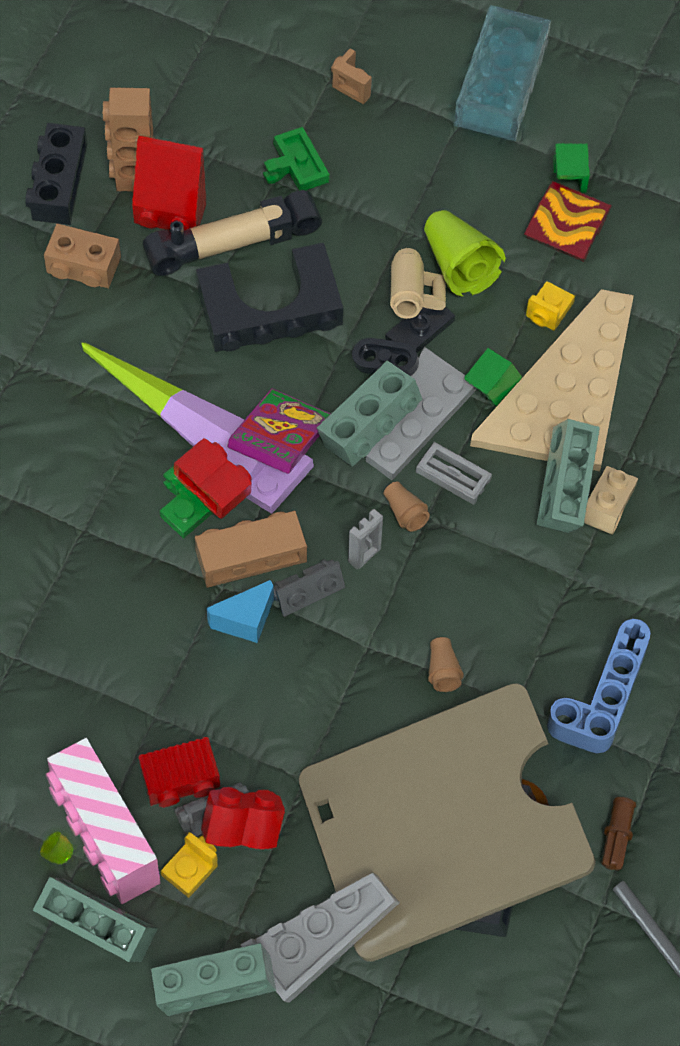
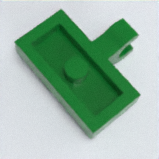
(298, 159)
(185, 510)

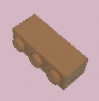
(250, 548)

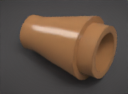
(407, 508)
(444, 667)

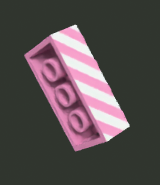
(102, 821)

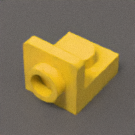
(549, 306)
(191, 865)

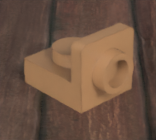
(351, 80)

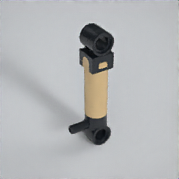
(271, 222)

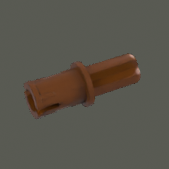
(618, 833)

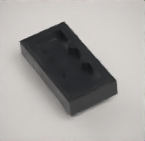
(421, 328)

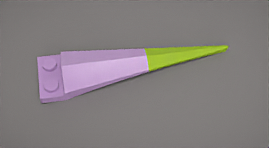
(200, 419)

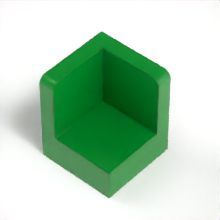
(572, 162)
(493, 376)

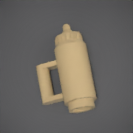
(408, 285)

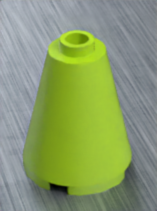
(463, 253)

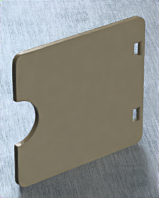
(445, 820)

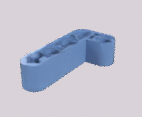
(610, 685)

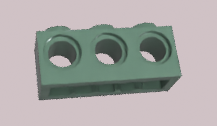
(370, 413)
(568, 476)
(95, 919)
(213, 979)

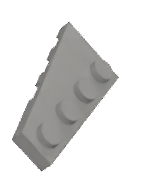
(442, 395)
(323, 933)

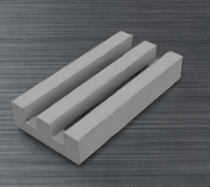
(445, 481)
(367, 536)

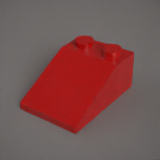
(168, 184)

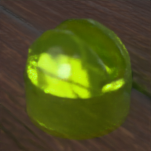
(57, 848)

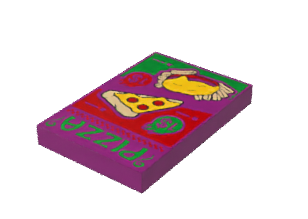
(278, 431)

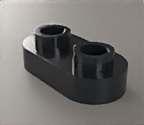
(384, 351)

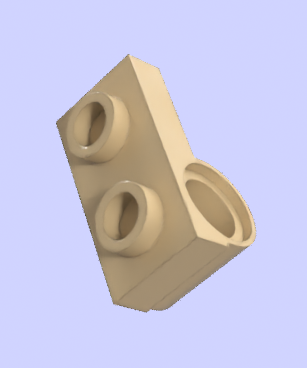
(609, 499)

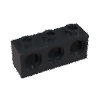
(61, 187)

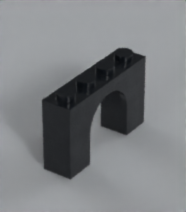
(238, 325)

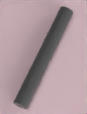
(648, 925)

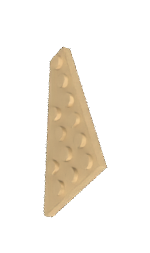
(568, 382)

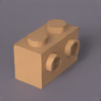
(82, 256)

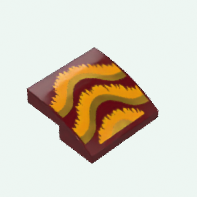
(567, 221)

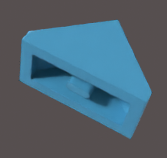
(243, 613)

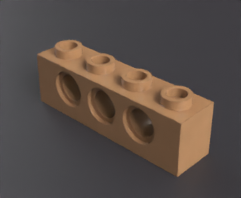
(126, 118)

